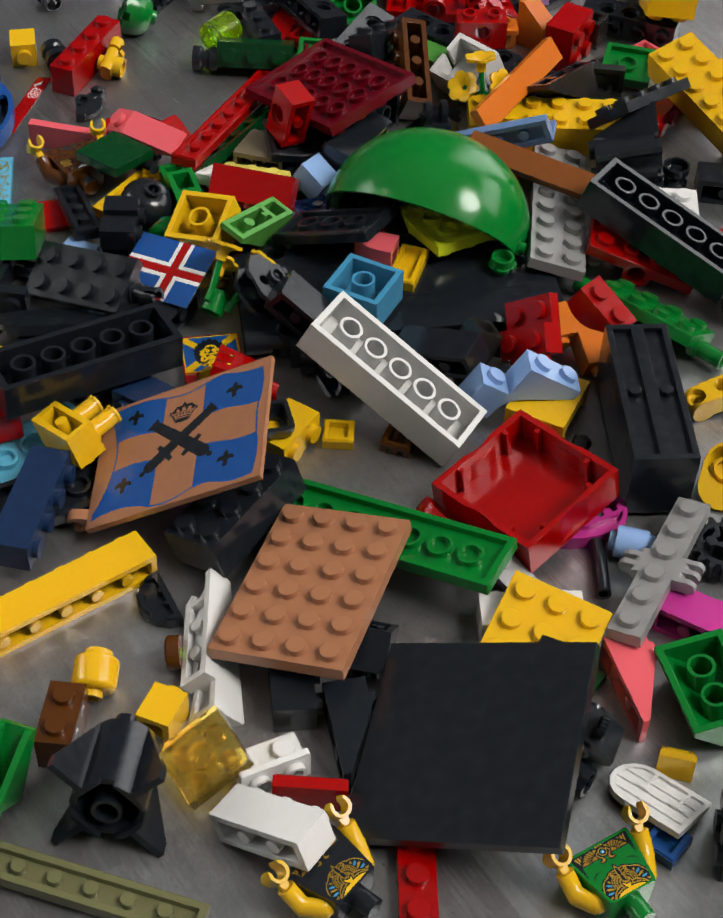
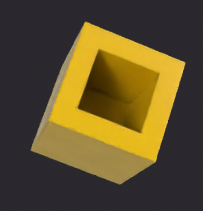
(23, 47)
(164, 710)

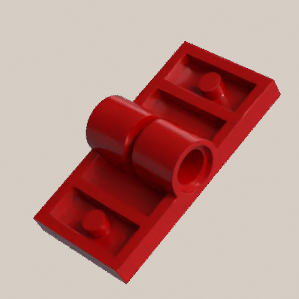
(440, 9)
(636, 265)

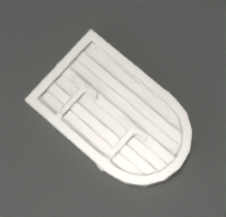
(669, 802)

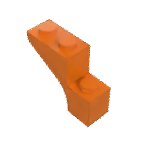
(583, 341)

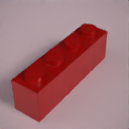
(78, 62)

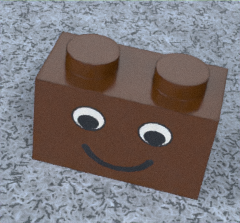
(61, 719)

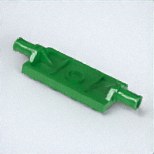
(646, 309)

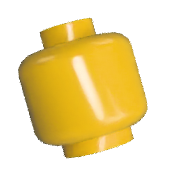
(98, 670)

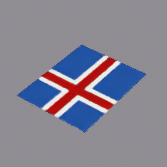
(172, 266)

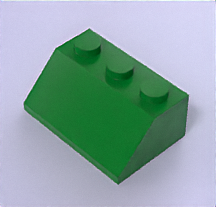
(696, 679)

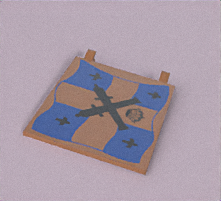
(182, 447)

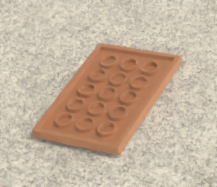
(311, 591)

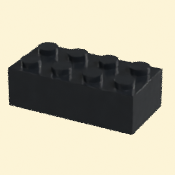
(227, 525)

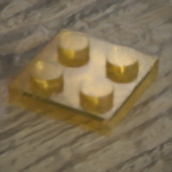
(205, 757)

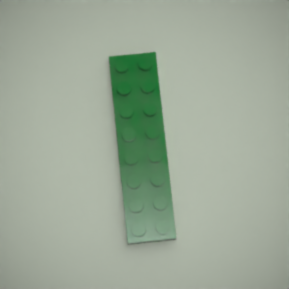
(435, 546)

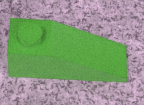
(258, 222)

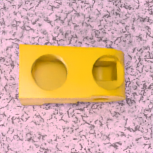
(705, 398)

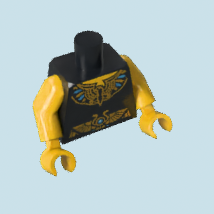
(338, 878)

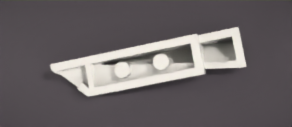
(210, 679)

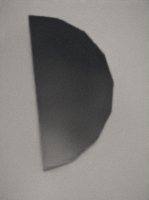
(157, 604)

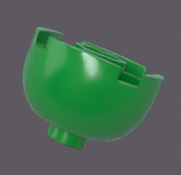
(136, 17)

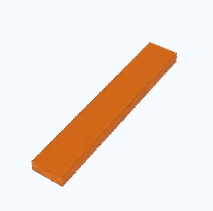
(514, 85)

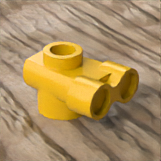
(113, 61)

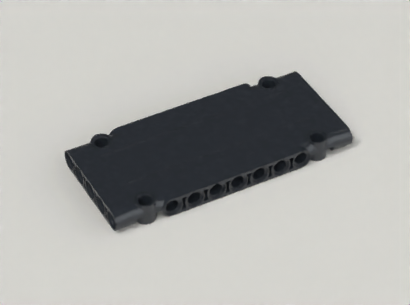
(443, 297)

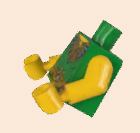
(613, 873)

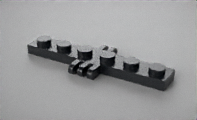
(255, 17)

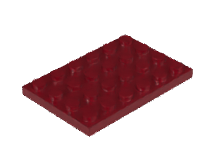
(341, 82)

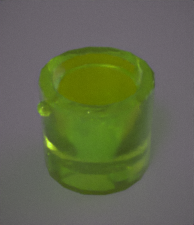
(222, 25)

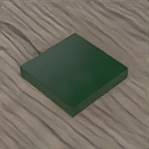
(114, 154)

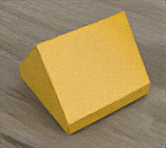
(676, 763)

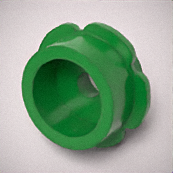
(502, 261)

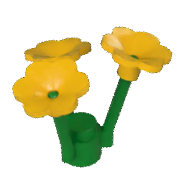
(215, 300)

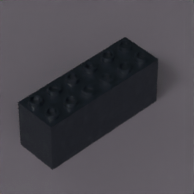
(646, 417)

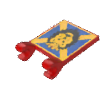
(202, 351)

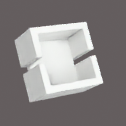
(461, 45)

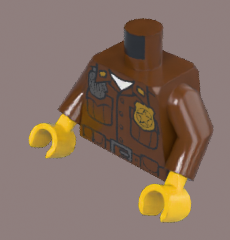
(61, 166)

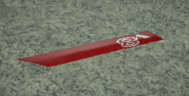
(29, 100)

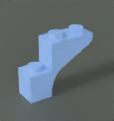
(527, 379)

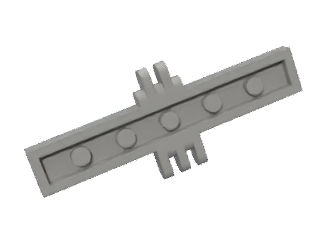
(659, 571)

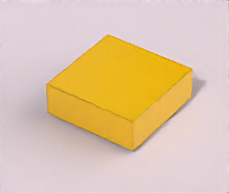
(338, 434)

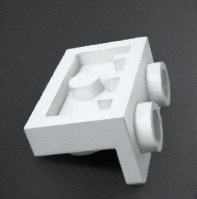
(276, 756)

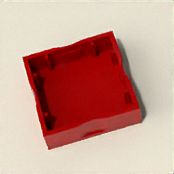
(528, 487)

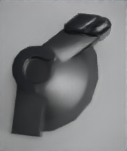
(90, 105)

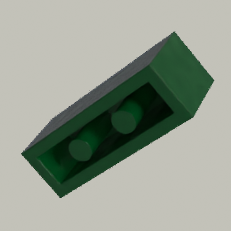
(253, 53)

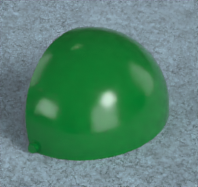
(441, 174)

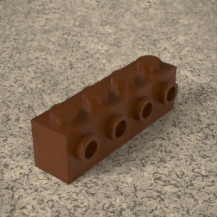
(411, 54)

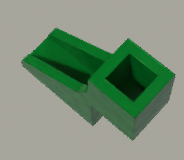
(15, 757)

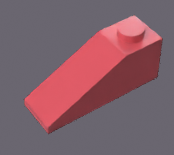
(146, 130)
(632, 679)

